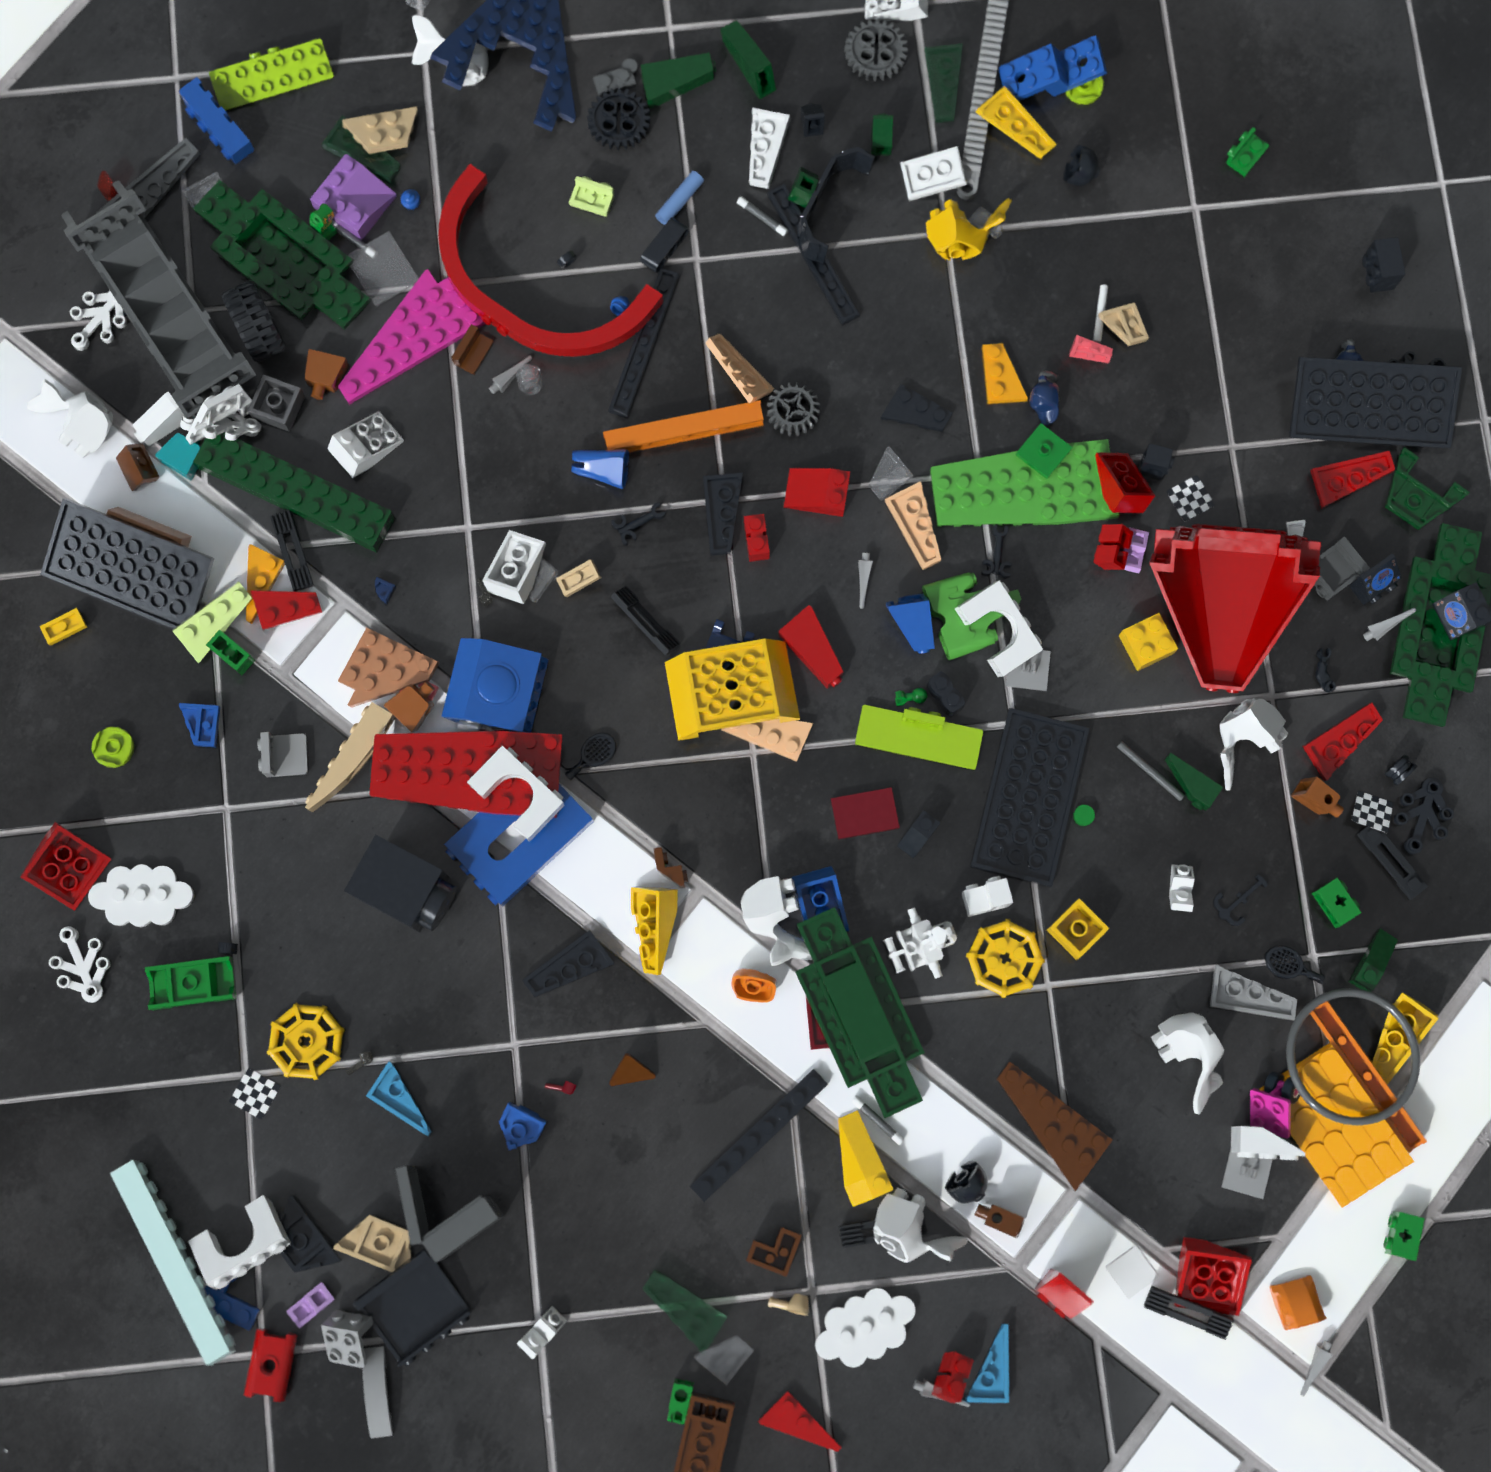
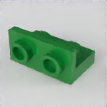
(1247, 153)

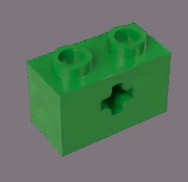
(230, 652)
(1328, 895)
(1409, 1225)

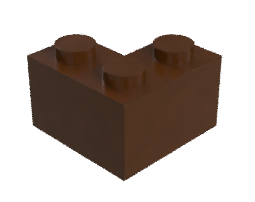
(776, 1258)

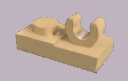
(578, 578)

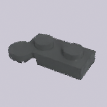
(619, 78)

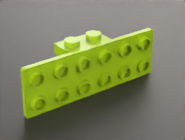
(271, 74)
(919, 736)

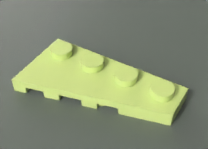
(215, 616)

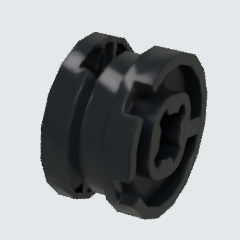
(1401, 769)

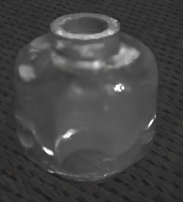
(529, 379)

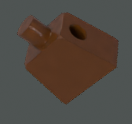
(1010, 1224)

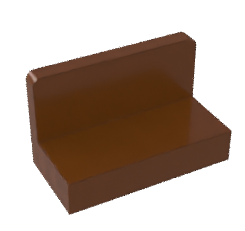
(471, 350)
(136, 465)

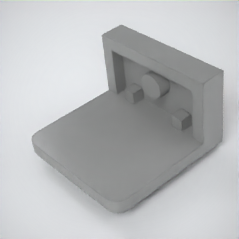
(283, 754)
(344, 1337)

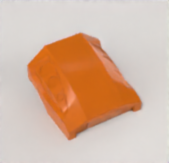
(1297, 1303)

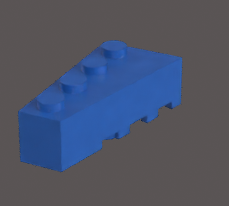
(215, 121)

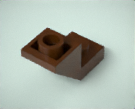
(674, 873)

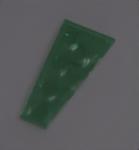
(943, 78)
(341, 142)
(690, 1313)

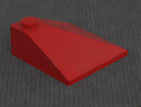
(65, 866)
(1212, 1276)

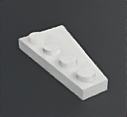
(766, 144)

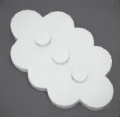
(141, 895)
(865, 1327)

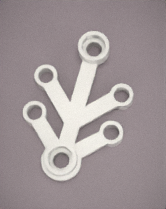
(100, 314)
(244, 426)
(82, 966)

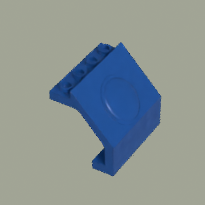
(495, 685)

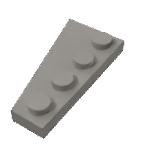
(1240, 994)

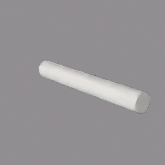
(1101, 307)

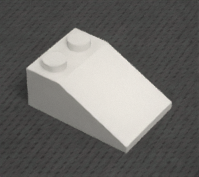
(514, 567)

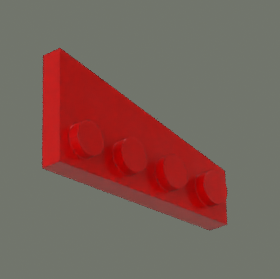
(1346, 477)
(1341, 740)

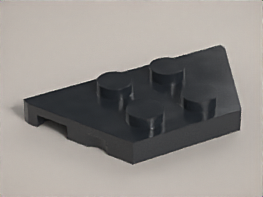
(308, 1245)

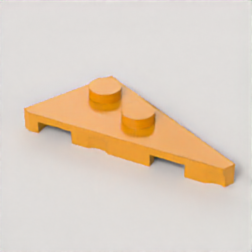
(261, 575)

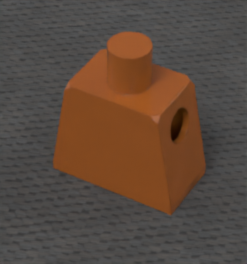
(324, 372)
(412, 705)
(1317, 796)

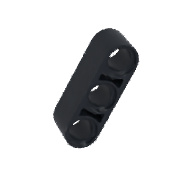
(664, 244)

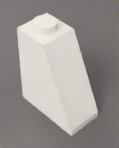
(158, 420)

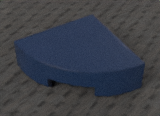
(384, 589)

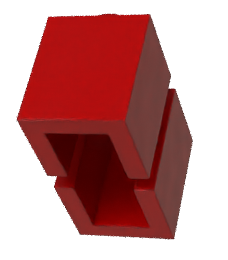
(1112, 539)
(758, 542)
(952, 1387)

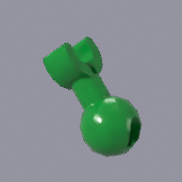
(918, 695)

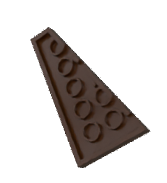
(1063, 1132)

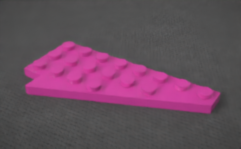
(421, 326)

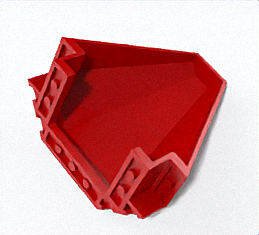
(1232, 594)

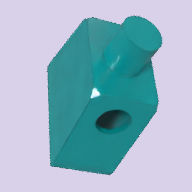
(179, 455)

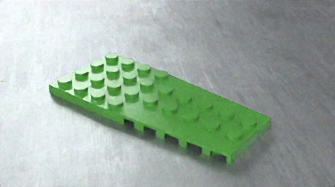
(1011, 492)

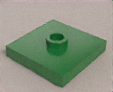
(1043, 451)

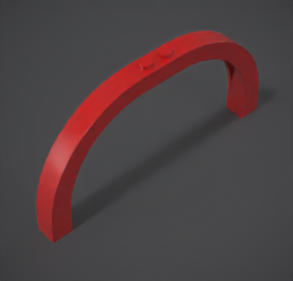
(561, 344)

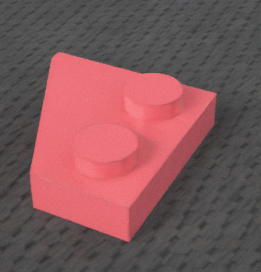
(1090, 350)

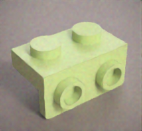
(592, 196)

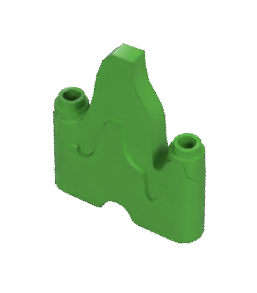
(954, 635)

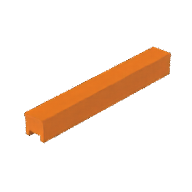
(685, 427)
(1367, 1074)

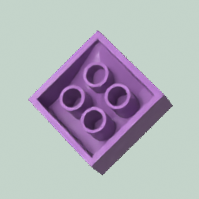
(353, 196)

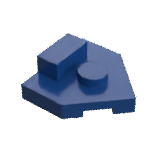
(520, 1125)

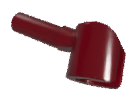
(568, 1087)

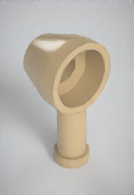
(797, 1304)

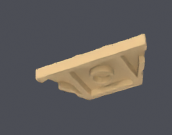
(383, 130)
(377, 1243)

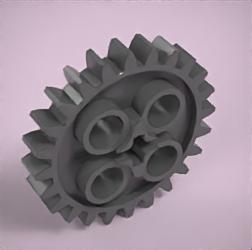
(894, 50)

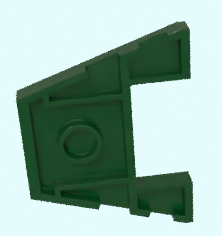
(1415, 501)

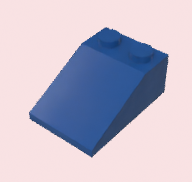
(819, 892)

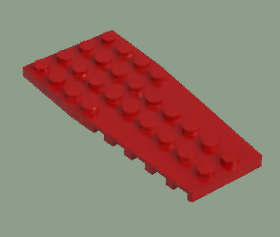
(438, 765)

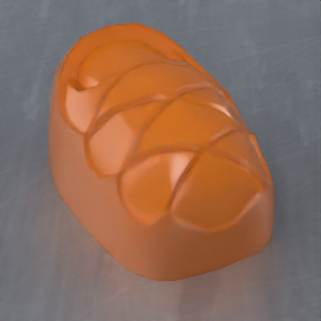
(753, 985)

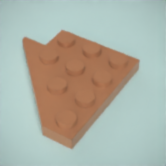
(383, 668)

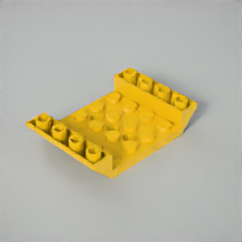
(701, 693)

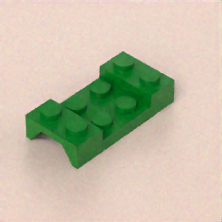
(191, 983)

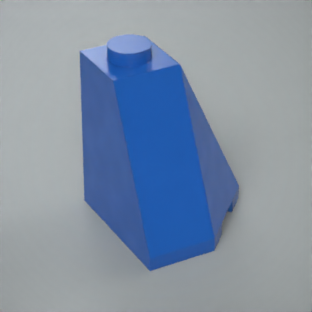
(914, 620)

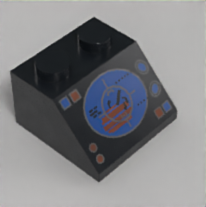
(1377, 580)
(1463, 611)

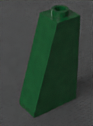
(749, 59)
(675, 77)

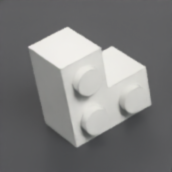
(987, 898)

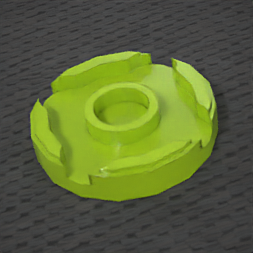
(1087, 92)
(113, 747)

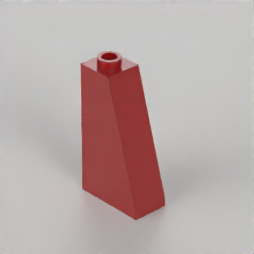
(812, 647)

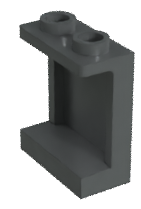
(1339, 568)

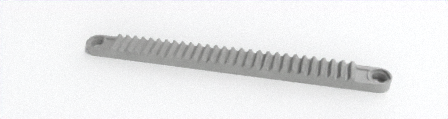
(982, 92)

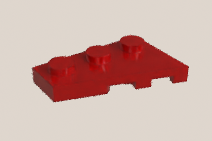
(283, 607)

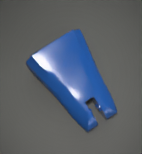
(602, 465)

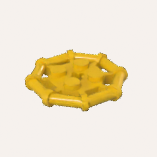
(1016, 954)
(317, 1045)

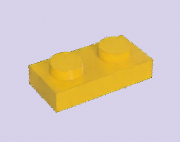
(63, 626)

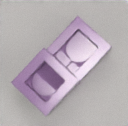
(1136, 550)
(310, 1305)

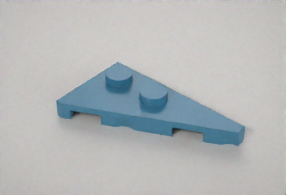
(394, 1096)
(993, 1377)

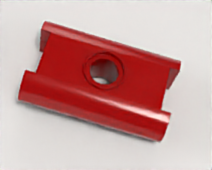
(260, 1378)

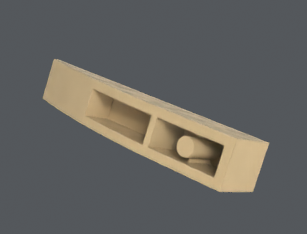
(352, 755)

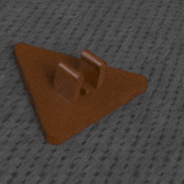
(630, 1071)

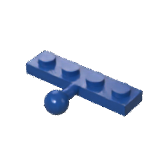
(232, 1307)

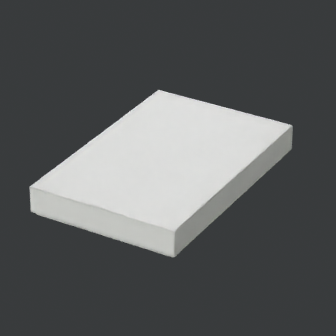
(933, 173)

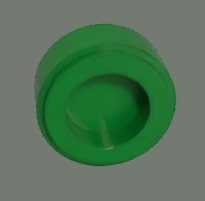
(1084, 815)

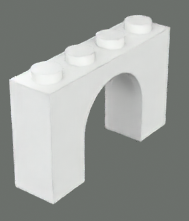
(1023, 641)
(505, 766)
(267, 1240)

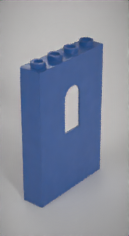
(508, 876)

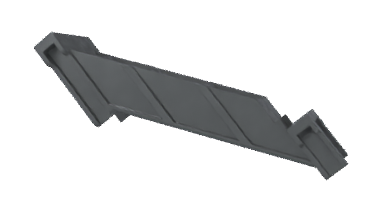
(158, 301)

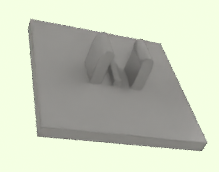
(1032, 673)
(1247, 1175)

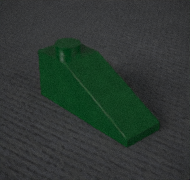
(1196, 786)
(1374, 961)

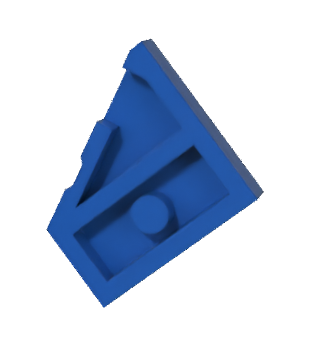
(202, 723)

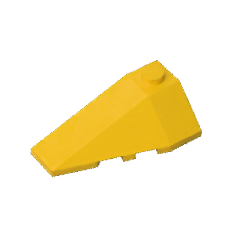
(655, 916)
(1393, 1044)
(861, 1165)

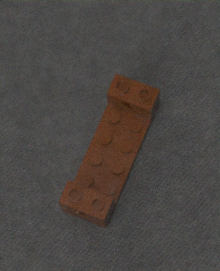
(704, 1434)

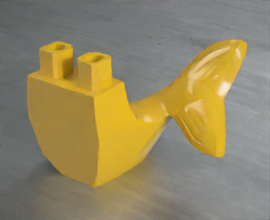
(955, 236)

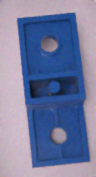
(1054, 69)

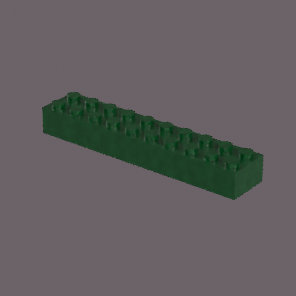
(295, 490)

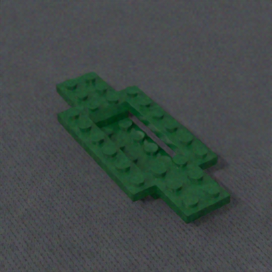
(275, 260)
(1422, 645)
(867, 1009)

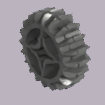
(807, 418)

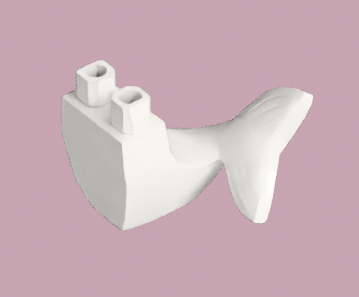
(430, 39)
(86, 417)
(1252, 721)
(764, 907)
(1192, 1037)
(899, 1229)

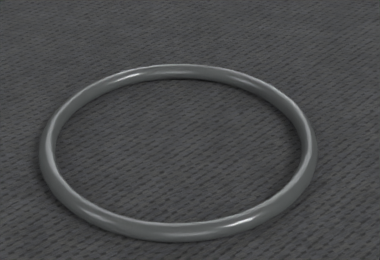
(1414, 1047)

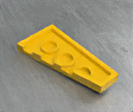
(1012, 119)

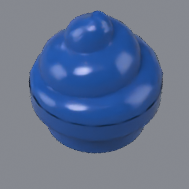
(410, 199)
(619, 305)

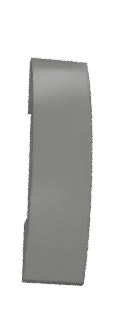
(376, 1393)

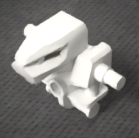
(921, 944)

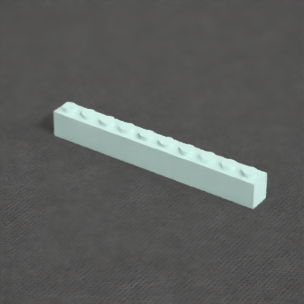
(173, 1262)

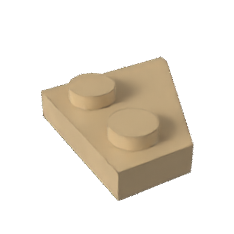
(1125, 323)

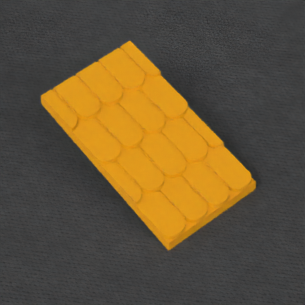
(1344, 1156)

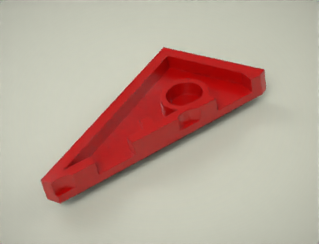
(793, 1419)

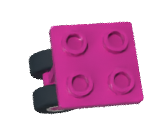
(1273, 1105)

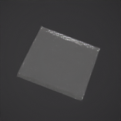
(382, 269)

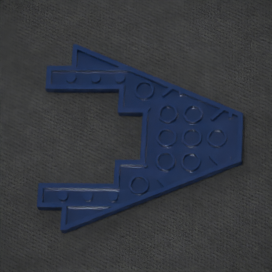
(527, 23)

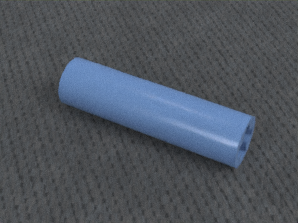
(679, 197)

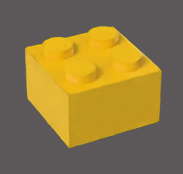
(1148, 641)
(1077, 929)

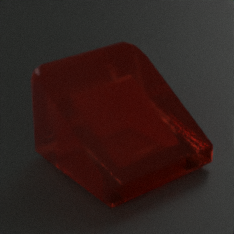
(106, 187)

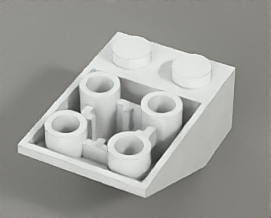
(896, 9)
(364, 443)
(1257, 1140)

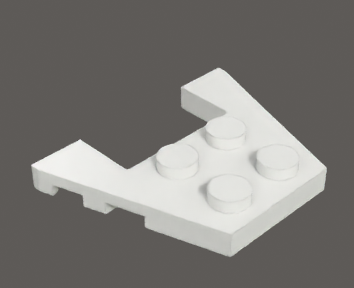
(217, 408)

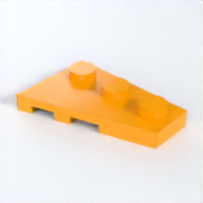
(1000, 376)

